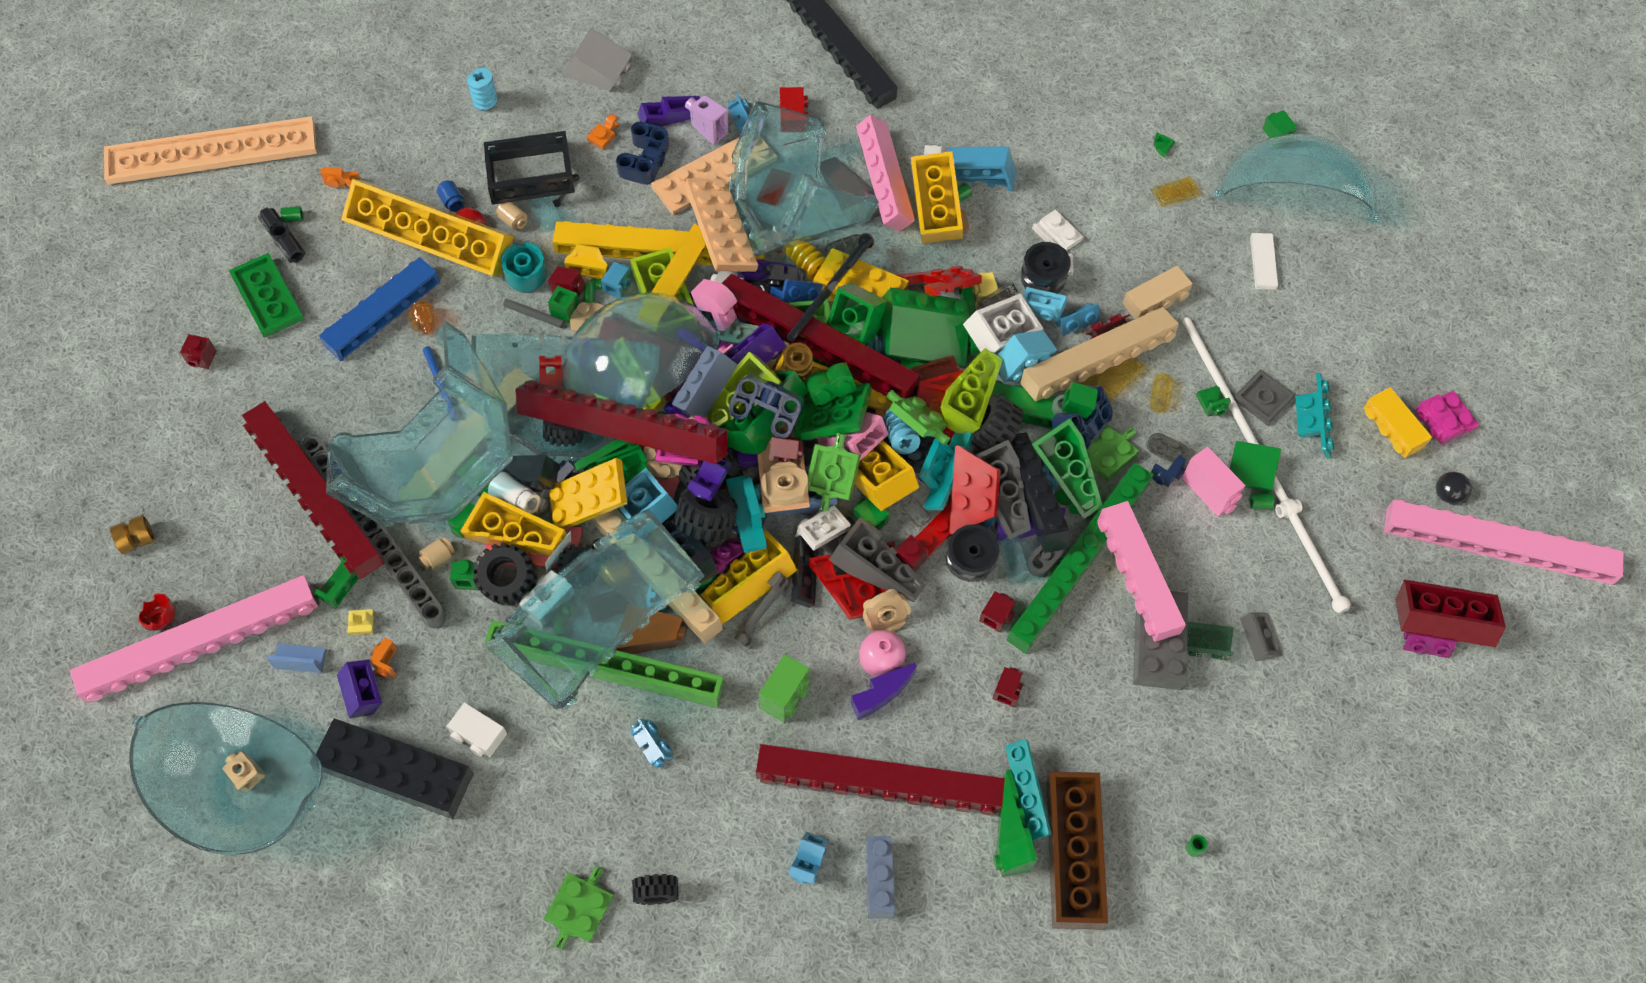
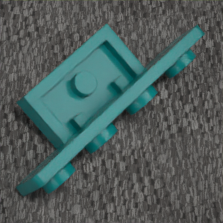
(1313, 415)
(939, 469)
(748, 513)
(1028, 788)

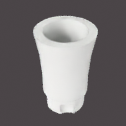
(510, 490)

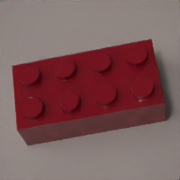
(1450, 613)

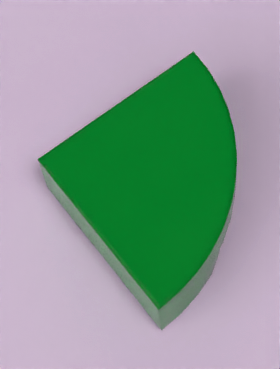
(1163, 144)

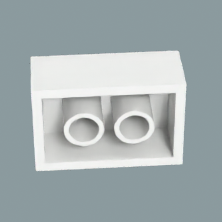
(997, 323)

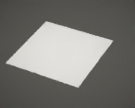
(553, 559)

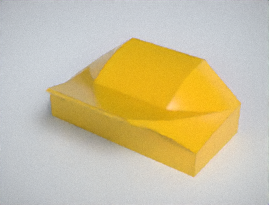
(588, 261)

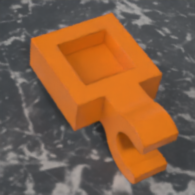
(603, 135)
(337, 177)

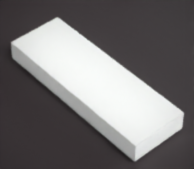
(1264, 261)

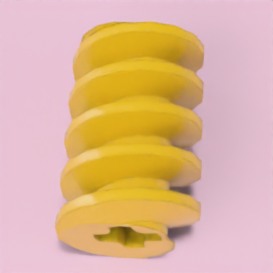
(806, 258)

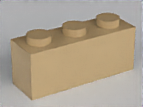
(1158, 292)

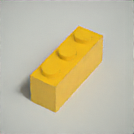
(1397, 422)

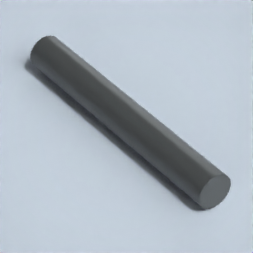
(533, 313)

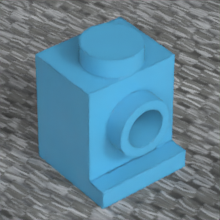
(616, 279)

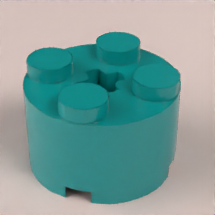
(524, 267)

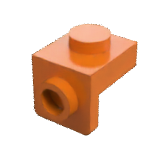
(381, 656)

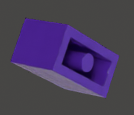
(359, 688)

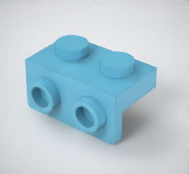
(1045, 304)

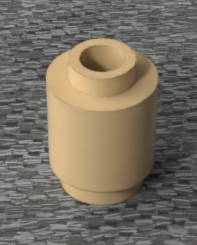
(512, 215)
(436, 553)

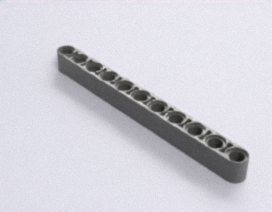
(381, 537)

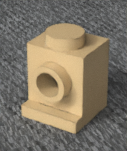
(250, 774)

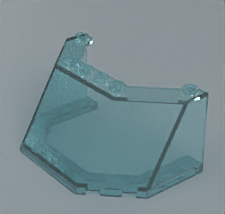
(785, 151)
(437, 457)
(594, 607)

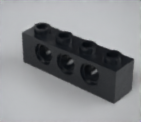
(693, 548)

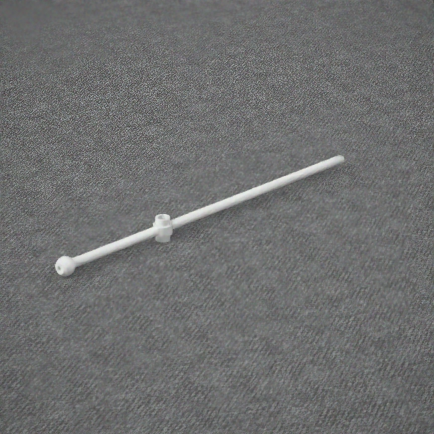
(1288, 507)

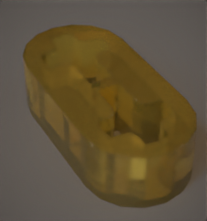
(1165, 393)

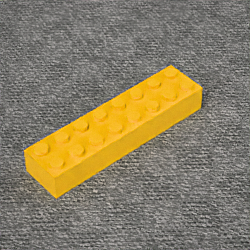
(426, 227)

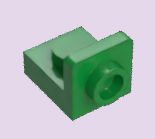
(1213, 401)

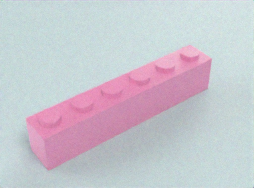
(885, 173)
(1141, 572)

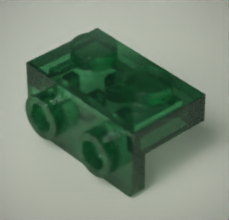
(1209, 639)

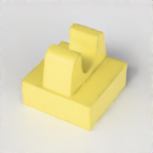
(361, 622)

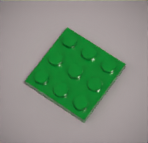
(838, 416)

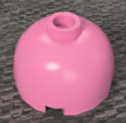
(882, 653)

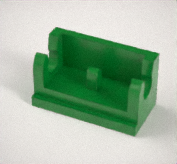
(632, 461)
(336, 586)

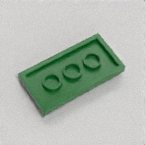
(266, 295)

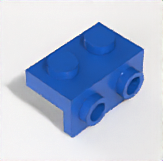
(797, 291)

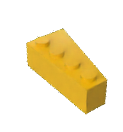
(500, 522)
(747, 579)

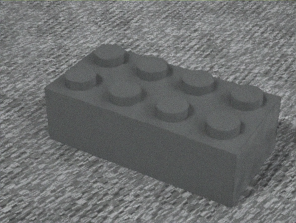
(1165, 661)

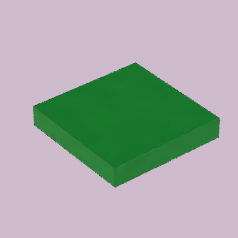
(1255, 465)

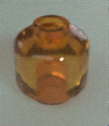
(423, 317)

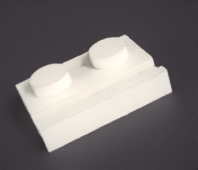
(1057, 230)

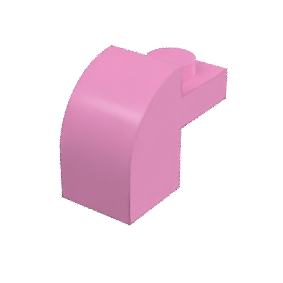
(718, 300)

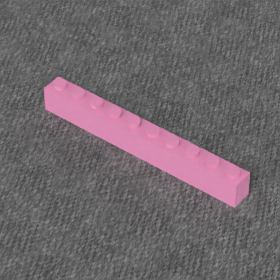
(1504, 541)
(193, 639)

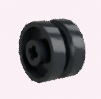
(1045, 267)
(976, 540)

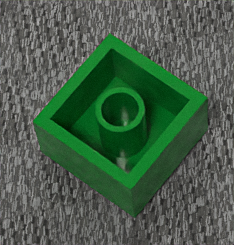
(856, 313)

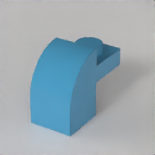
(809, 858)

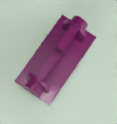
(727, 553)
(1429, 645)

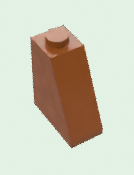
(661, 633)

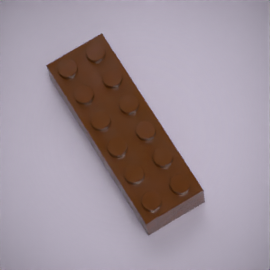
(1076, 851)

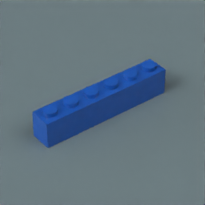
(379, 309)

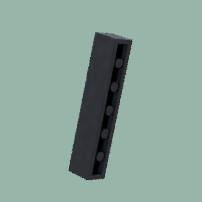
(1039, 497)

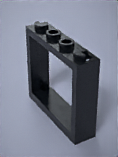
(534, 186)

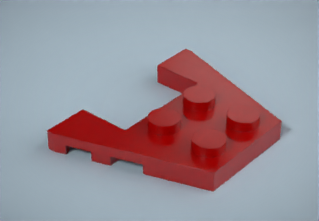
(941, 279)
(845, 589)

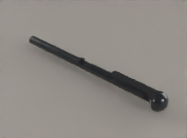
(866, 241)

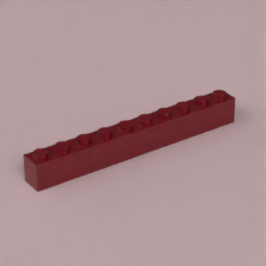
(824, 341)
(622, 421)
(309, 485)
(880, 778)

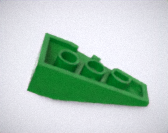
(1069, 462)
(1014, 844)

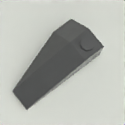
(842, 178)
(1012, 508)
(872, 560)

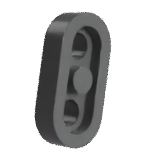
(1047, 561)

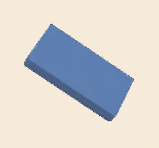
(298, 658)

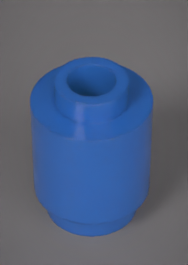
(450, 196)

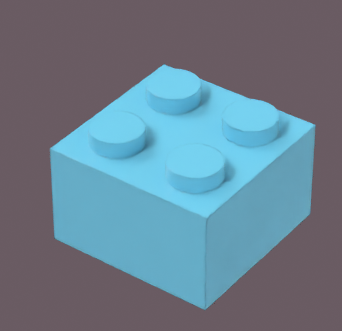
(1023, 352)
(646, 493)

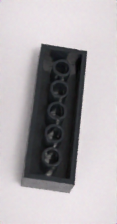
(393, 768)

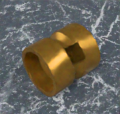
(798, 359)
(132, 534)

